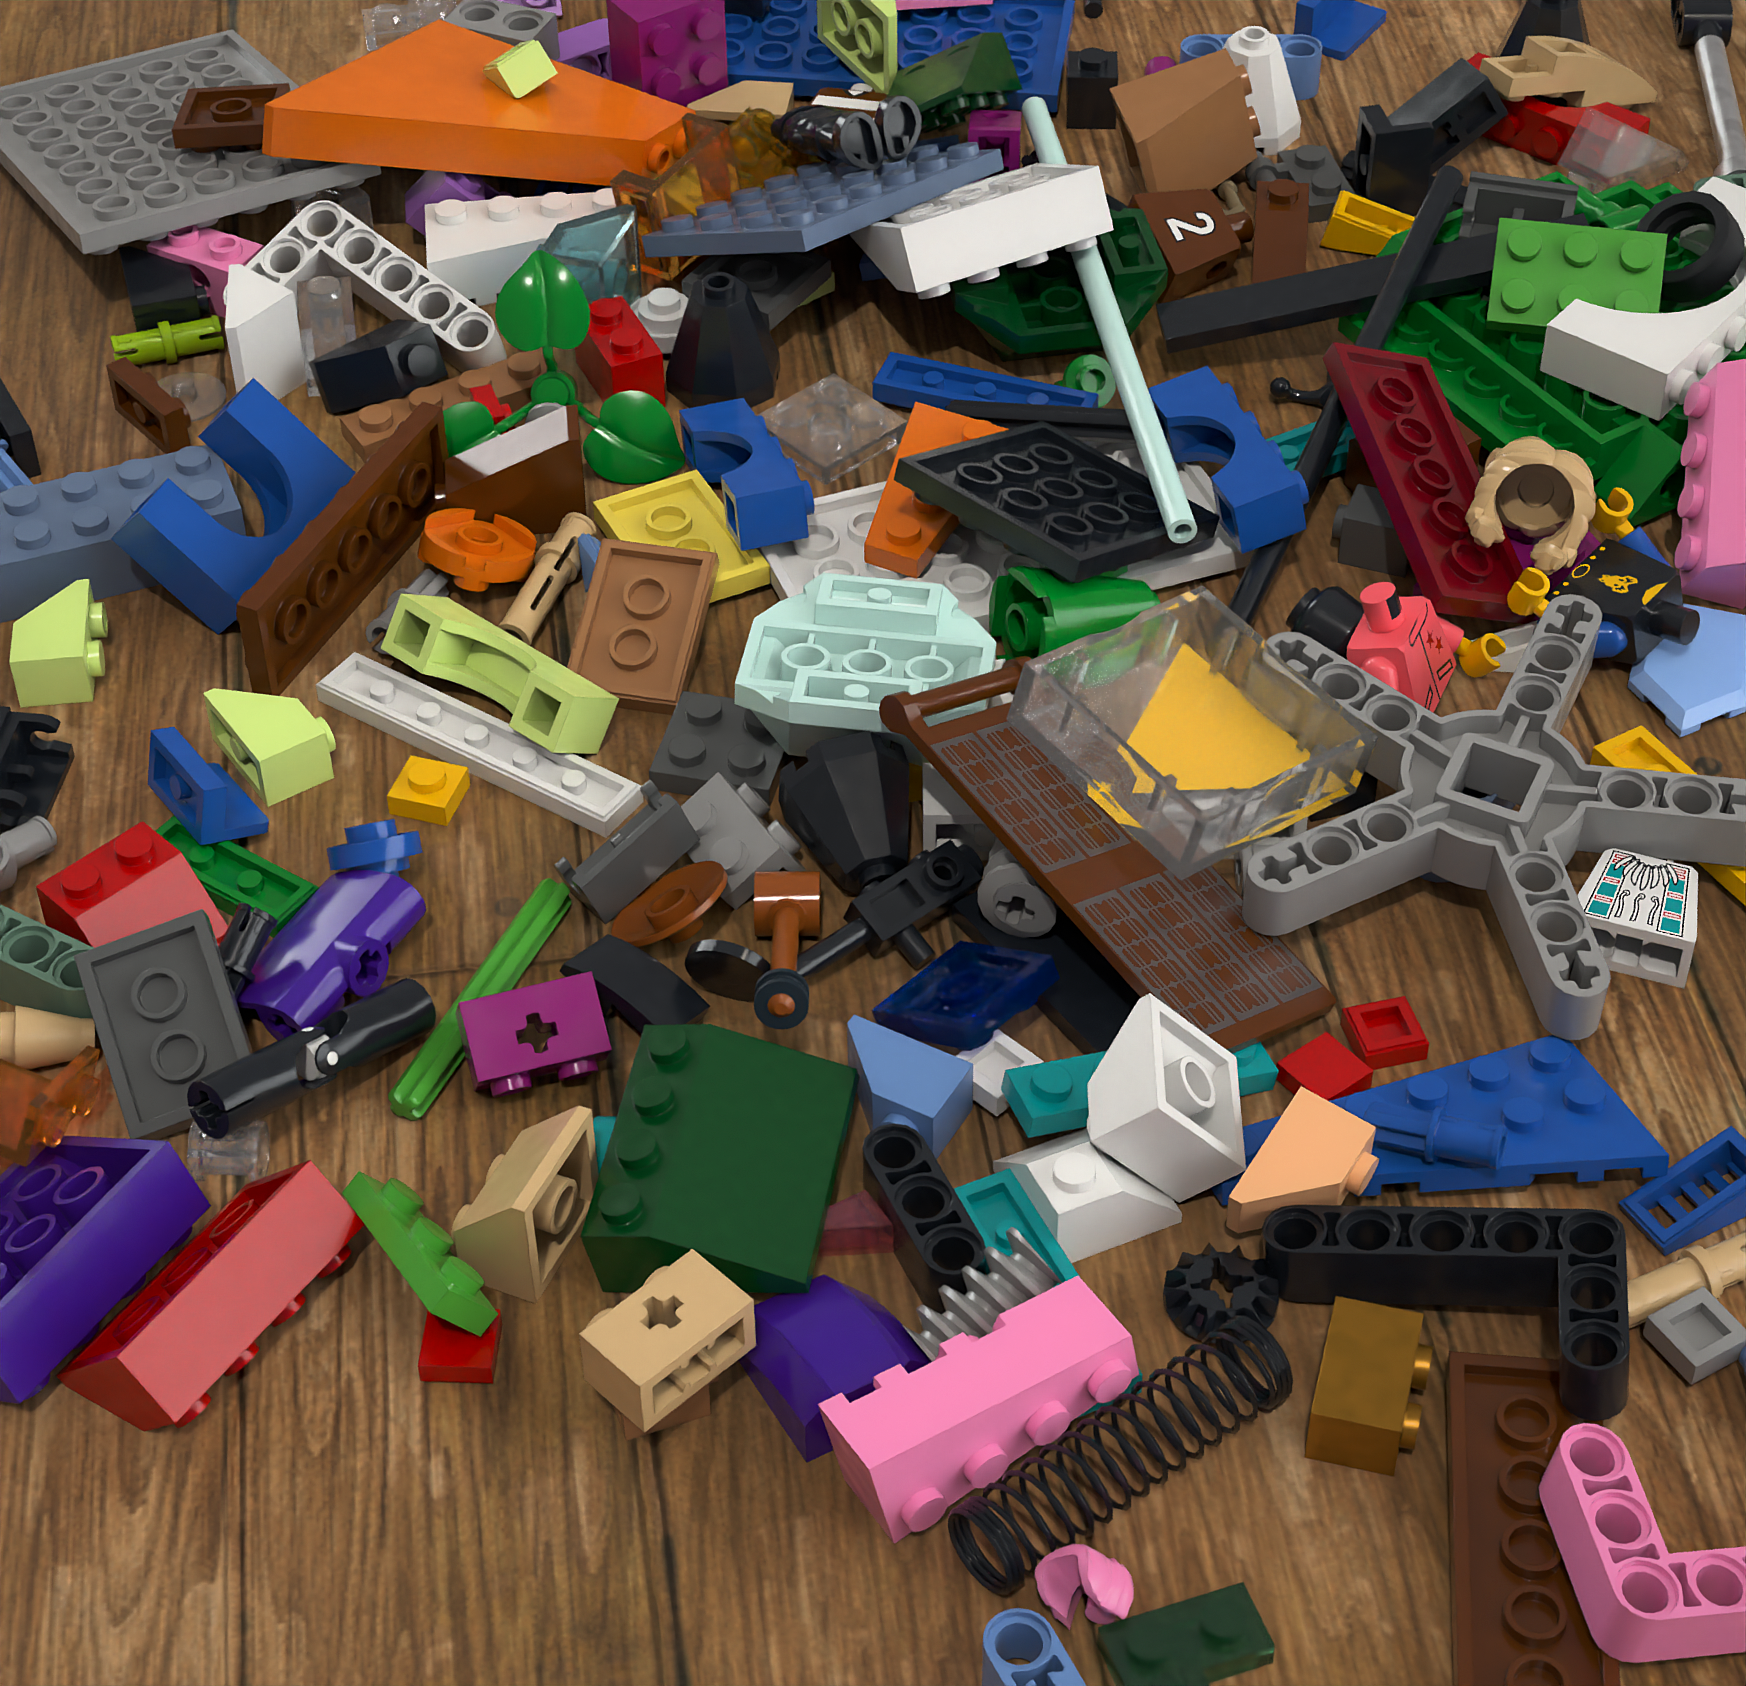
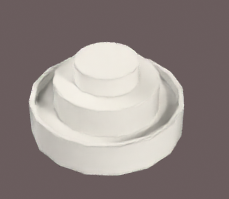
(661, 315)

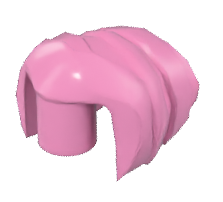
(1080, 1570)

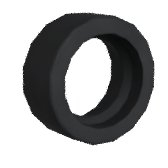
(1717, 263)

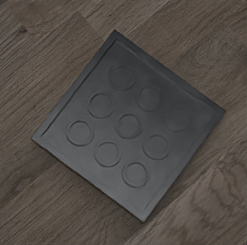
(1049, 500)

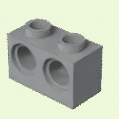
(508, 23)

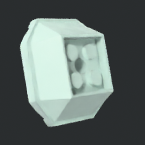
(845, 643)

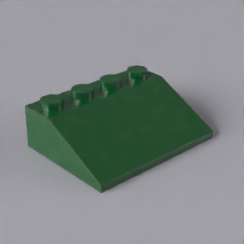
(722, 1155)

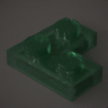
(1188, 1641)

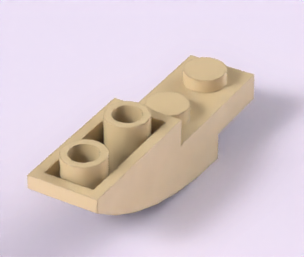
(1566, 70)

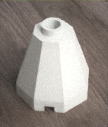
(1271, 87)

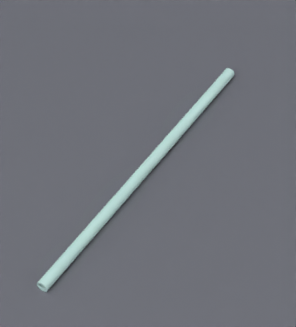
(1120, 353)

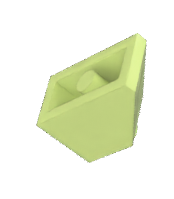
(271, 741)

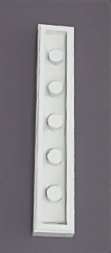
(480, 742)

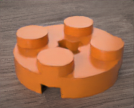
(477, 549)

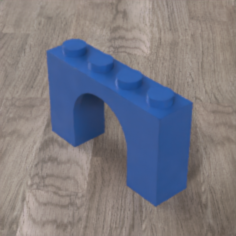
(198, 556)

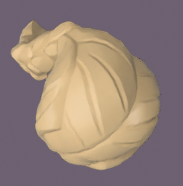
(1539, 495)

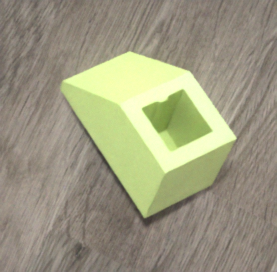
(58, 648)

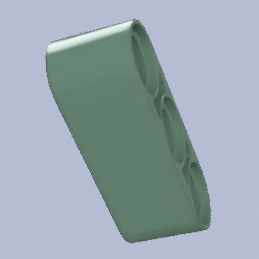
(40, 967)

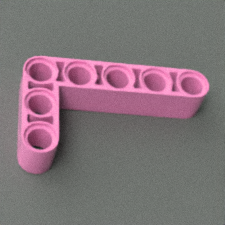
(1628, 1585)

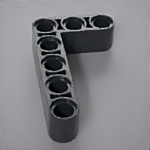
(1474, 1260)

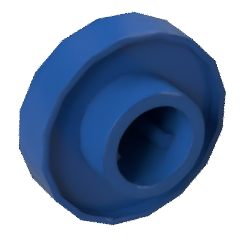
(375, 848)

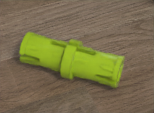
(169, 341)

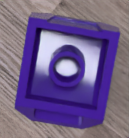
(819, 1348)

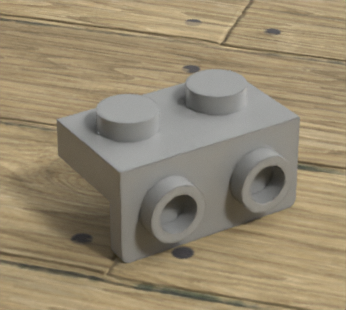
(738, 836)

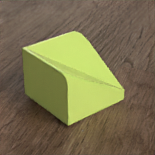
(520, 69)

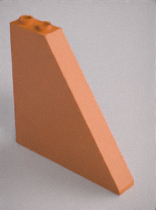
(435, 110)

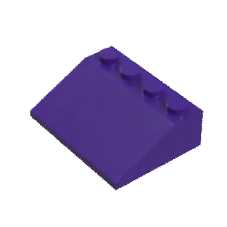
(78, 1241)

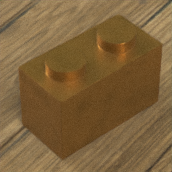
(1365, 1387)

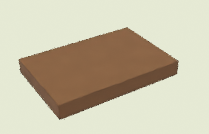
(643, 622)

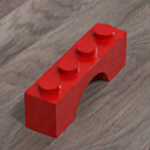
(1547, 128)

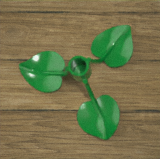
(547, 310)

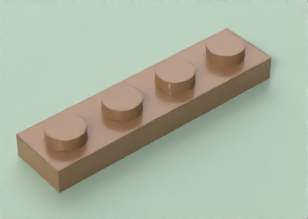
(509, 378)

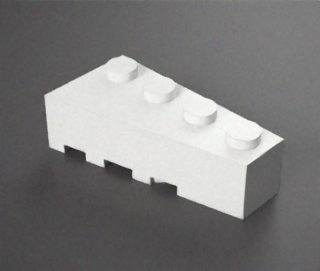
(486, 241)

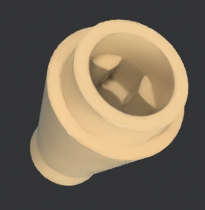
(42, 1038)

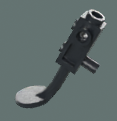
(877, 918)

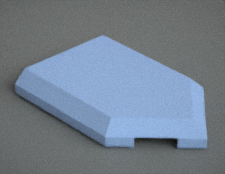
(1697, 678)

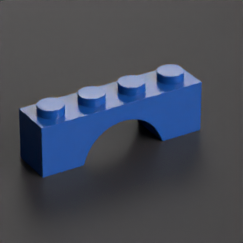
(759, 485)
(1254, 489)

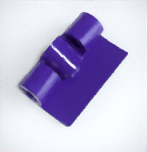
(331, 948)

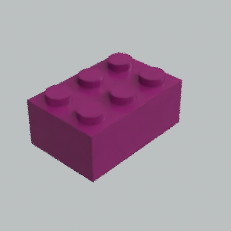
(669, 47)

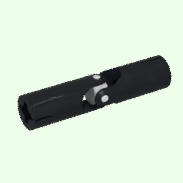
(346, 1038)

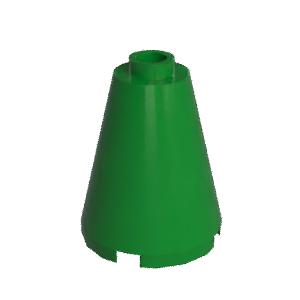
(1043, 613)

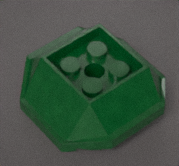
(1044, 306)

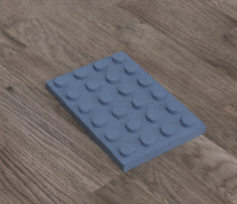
(820, 203)

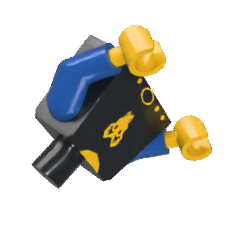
(1626, 580)

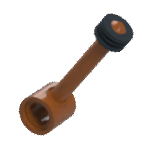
(785, 908)

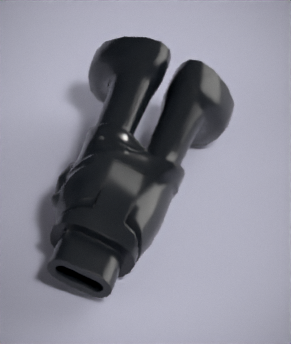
(852, 134)

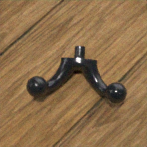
(1281, 388)

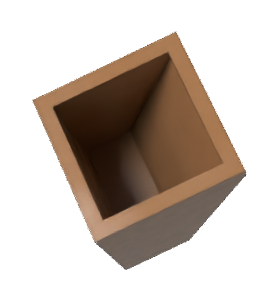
(1187, 124)

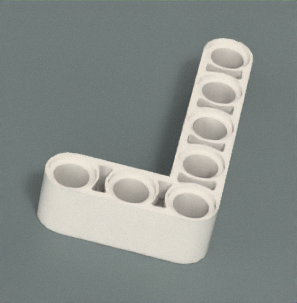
(337, 244)

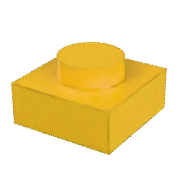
(428, 790)

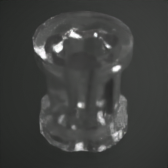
(239, 1153)

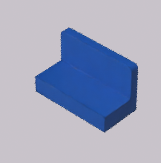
(1338, 24)
(200, 793)

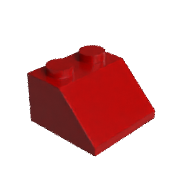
(124, 890)

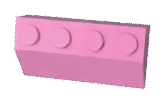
(1714, 490)

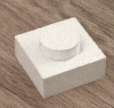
(989, 1069)

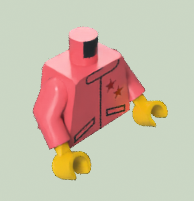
(1413, 647)

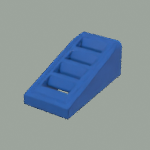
(1704, 1165)

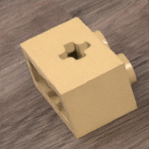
(667, 1339)

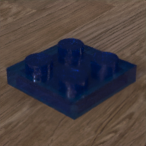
(967, 995)

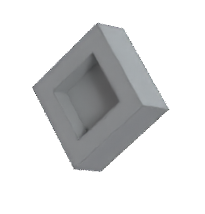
(1696, 1335)

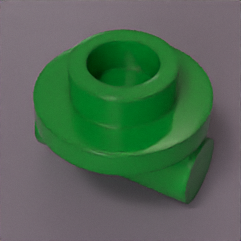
(1091, 375)

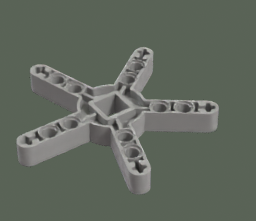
(1485, 845)

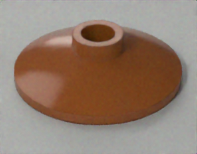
(671, 905)

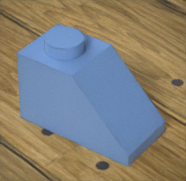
(909, 1082)

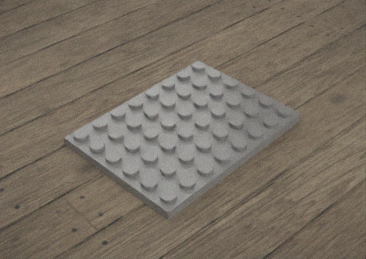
(103, 151)

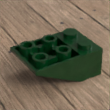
(959, 80)

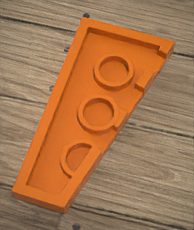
(904, 529)

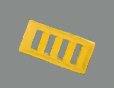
(1362, 225)

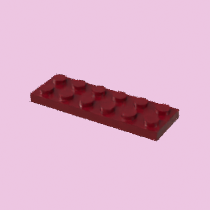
(1424, 479)

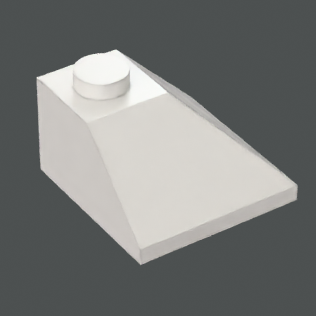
(1088, 1195)

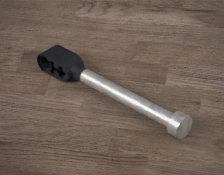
(1709, 29)

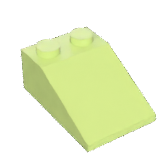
(862, 37)

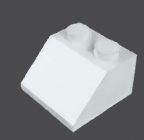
(1168, 1103)

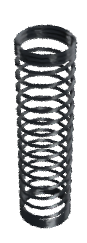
(976, 1507)

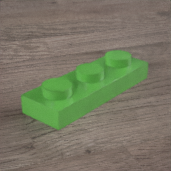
(421, 1252)

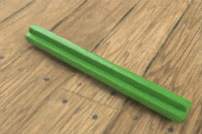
(496, 974)

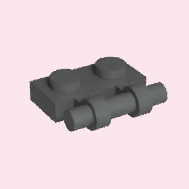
(1304, 165)

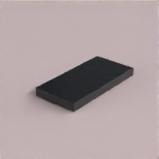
(1089, 997)

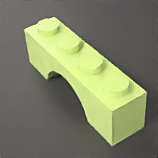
(545, 697)

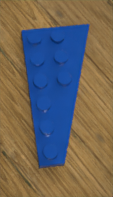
(1542, 1091)

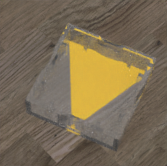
(1190, 731)

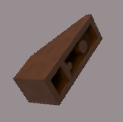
(1279, 230)

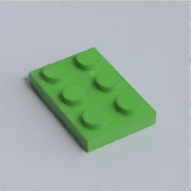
(1550, 265)

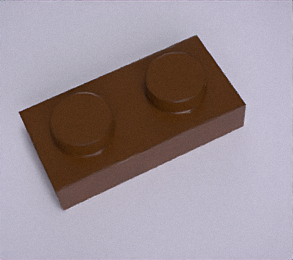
(148, 406)

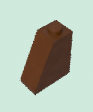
(522, 474)

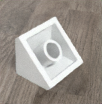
(263, 332)

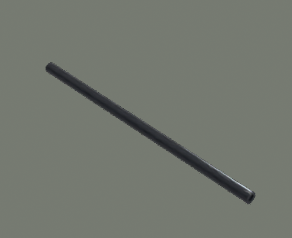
(1333, 418)

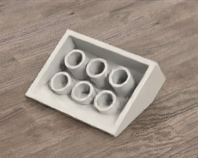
(989, 226)

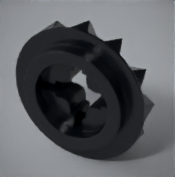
(1200, 1310)

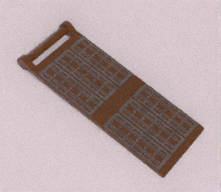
(1157, 932)

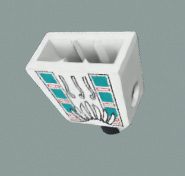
(1643, 915)

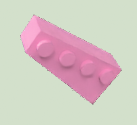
(978, 1406)

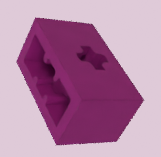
(562, 1006)

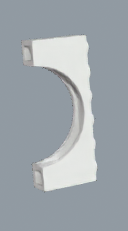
(1652, 357)

